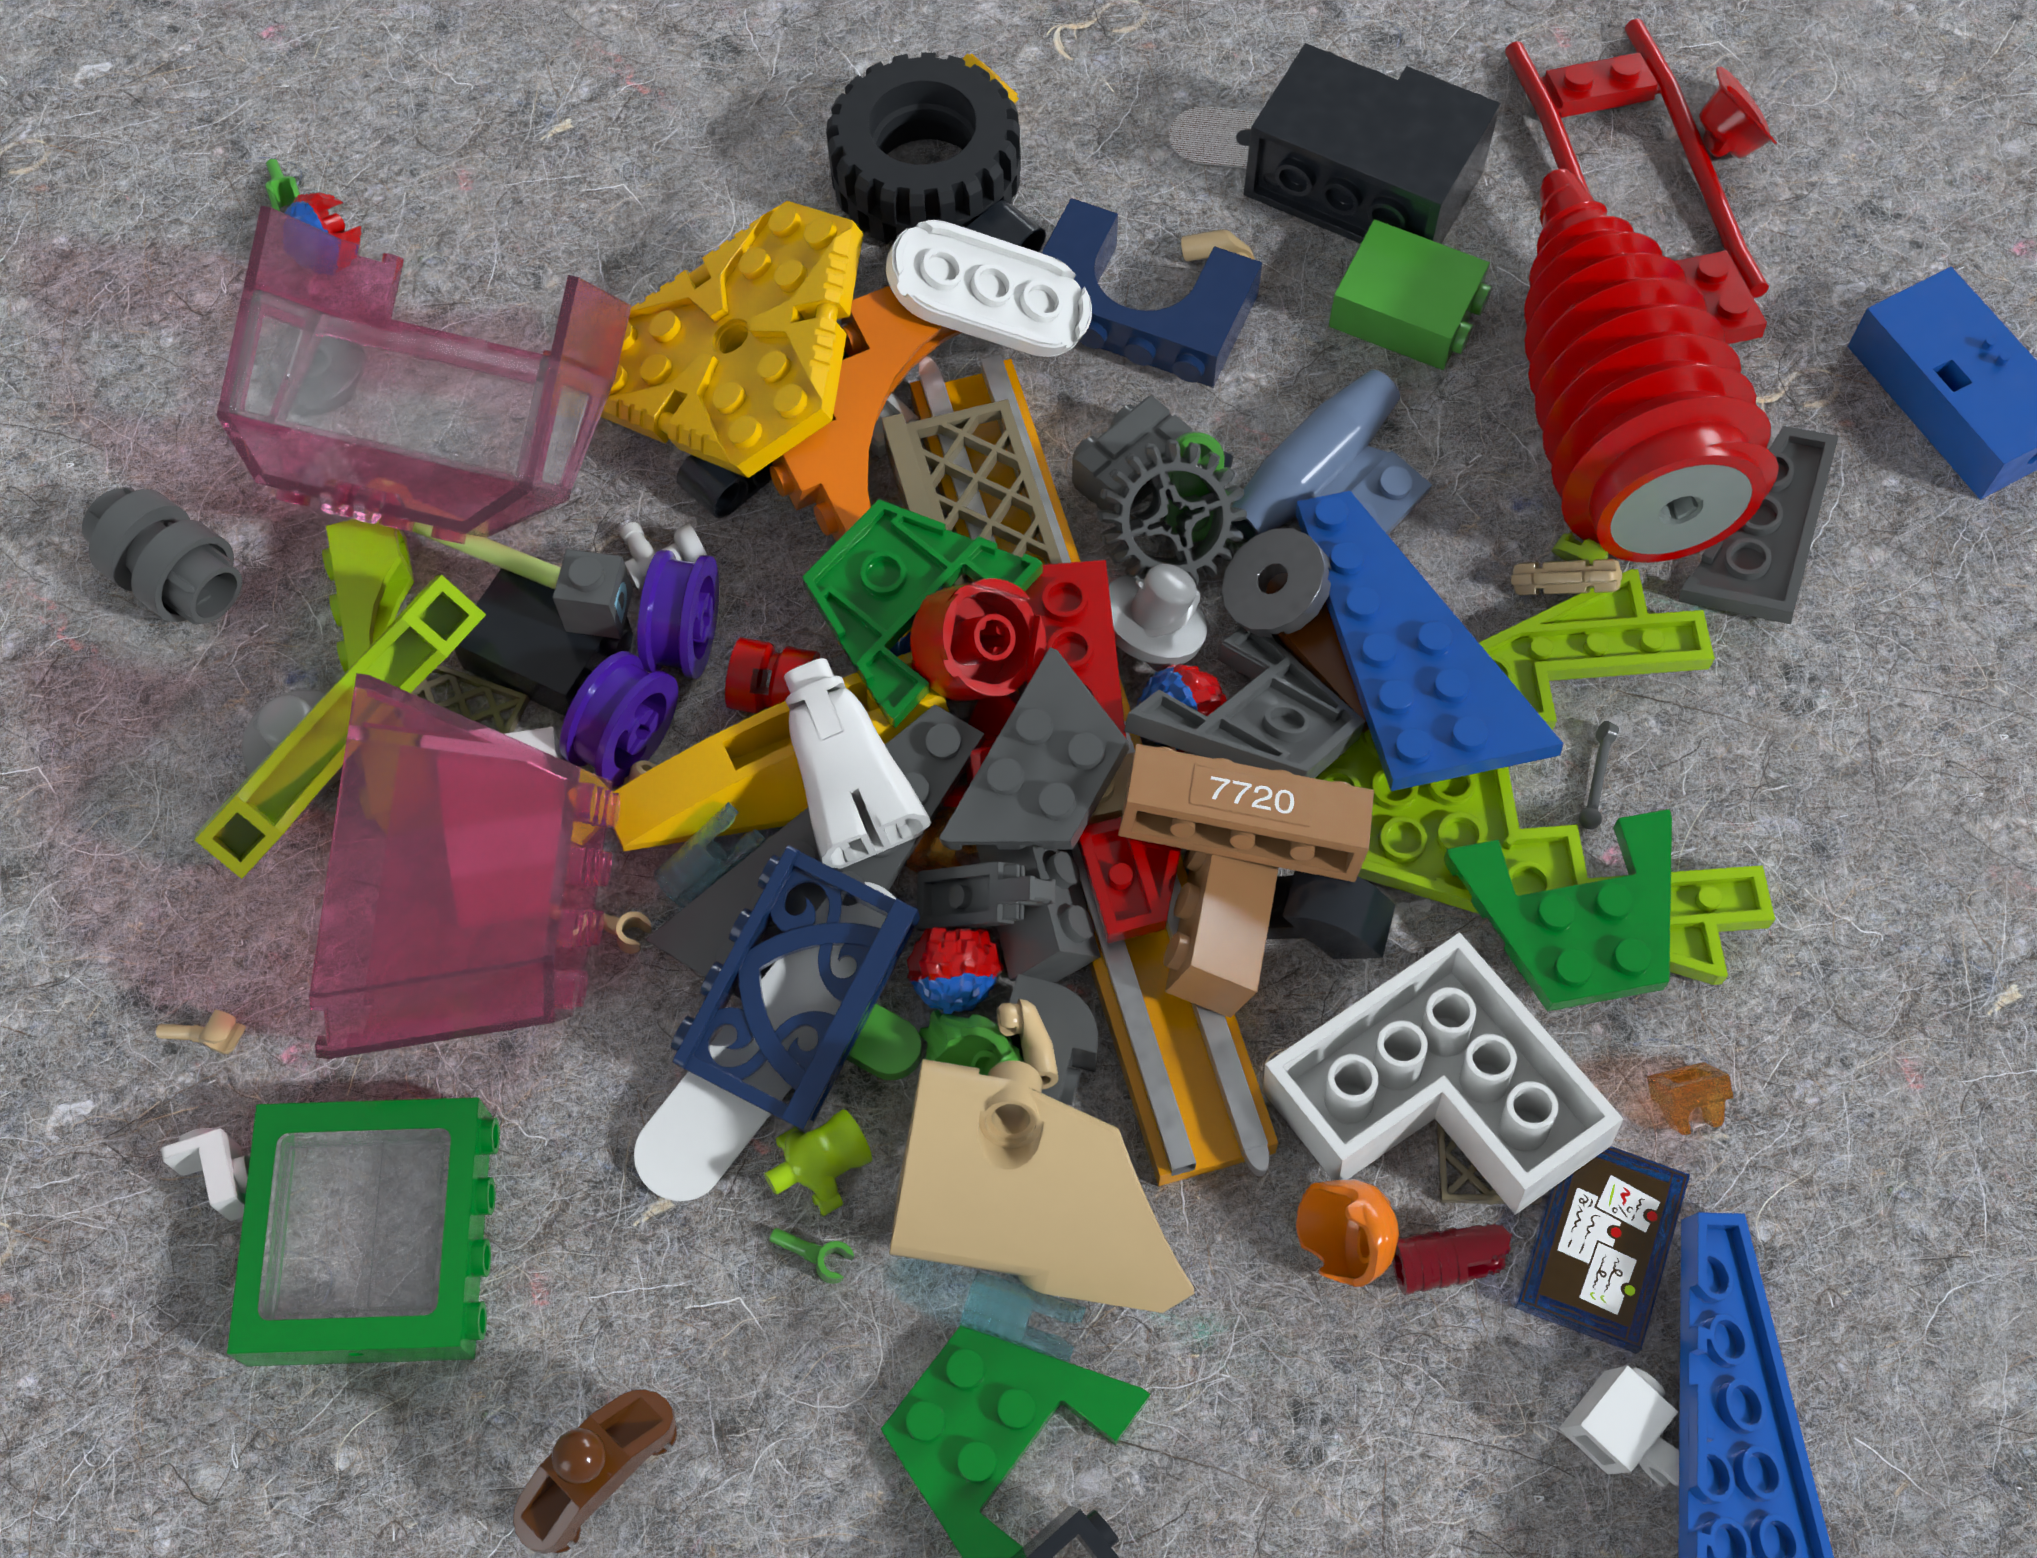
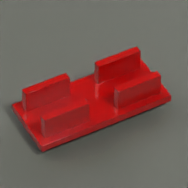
(1080, 626)

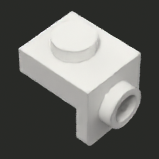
(221, 1163)

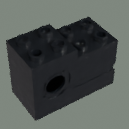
(1365, 147)

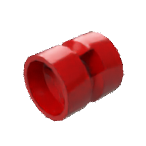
(749, 673)

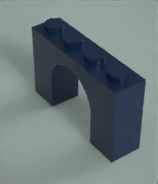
(1181, 339)

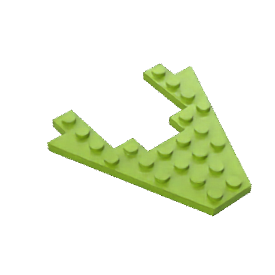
(1572, 640)

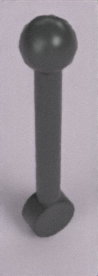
(1606, 734)

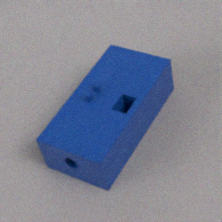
(1956, 378)

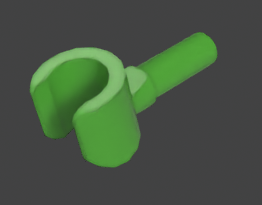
(281, 188)
(813, 1252)

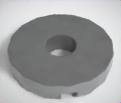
(1258, 563)

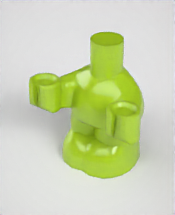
(820, 1158)

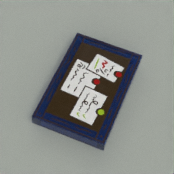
(1604, 1247)

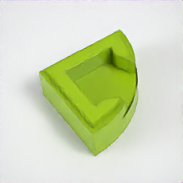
(1571, 549)

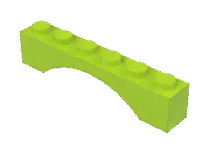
(370, 581)
(316, 746)

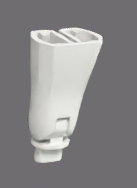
(850, 780)

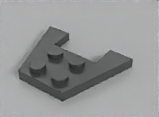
(1273, 723)

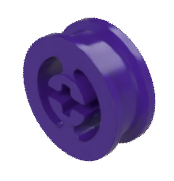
(678, 613)
(618, 717)

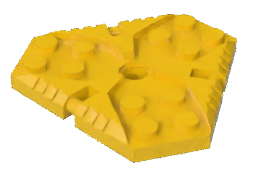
(745, 345)

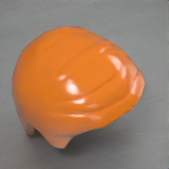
(1348, 1230)

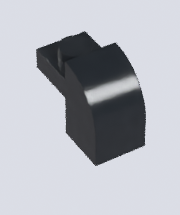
(1333, 913)

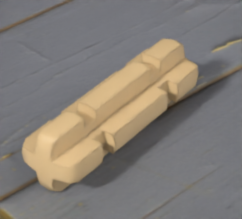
(1566, 577)

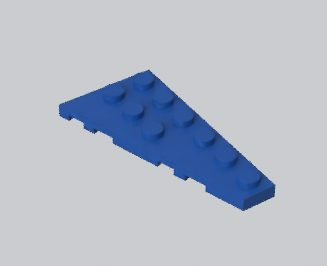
(1419, 674)
(1740, 1439)

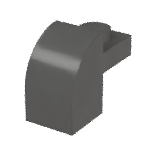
(1069, 1028)

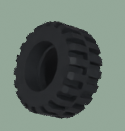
(919, 102)

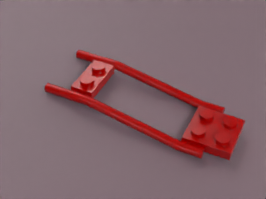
(1724, 278)

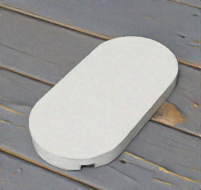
(988, 288)

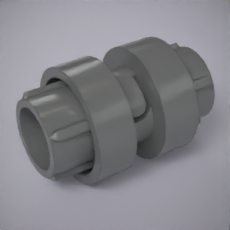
(161, 555)

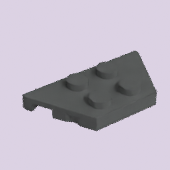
(1042, 768)

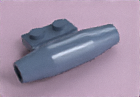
(1332, 457)

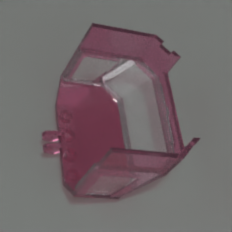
(400, 414)

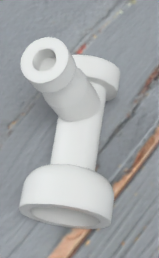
(686, 548)

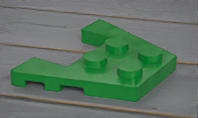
(876, 584)
(1587, 937)
(979, 1416)

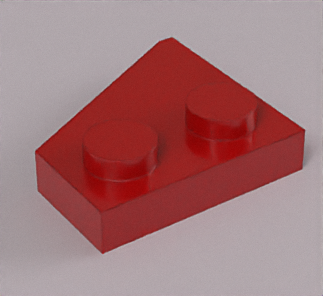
(1128, 880)

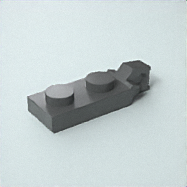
(978, 895)

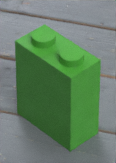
(1410, 295)

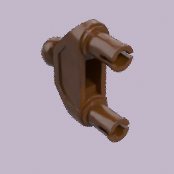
(590, 1467)

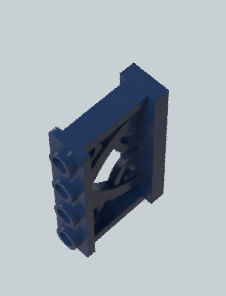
(811, 1071)

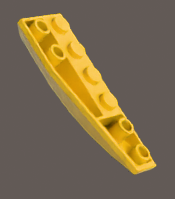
(742, 765)

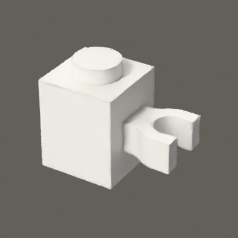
(1622, 1425)

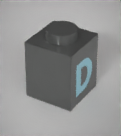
(593, 593)

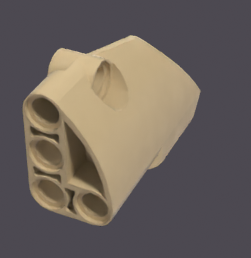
(1028, 1191)

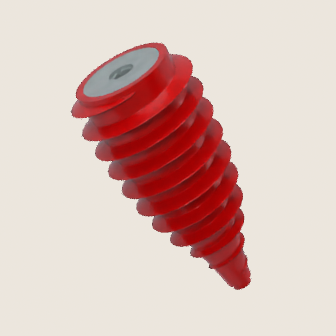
(1636, 389)

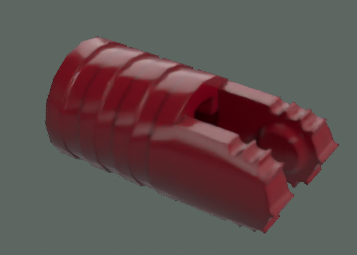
(1449, 1257)

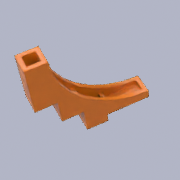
(833, 461)

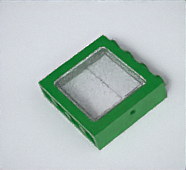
(364, 1233)

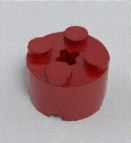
(977, 640)

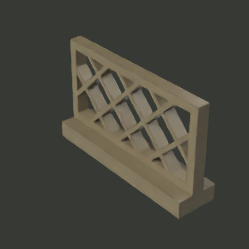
(917, 485)

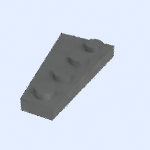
(1765, 560)

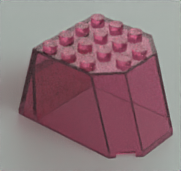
(454, 880)

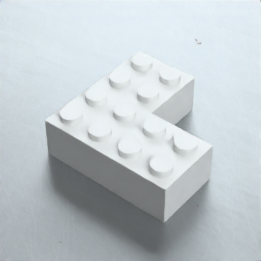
(1450, 1049)

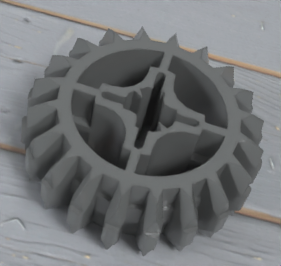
(1197, 508)

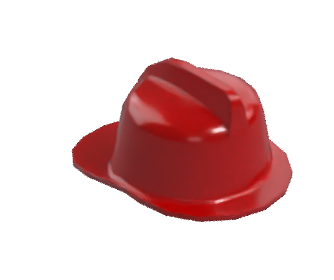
(1733, 120)

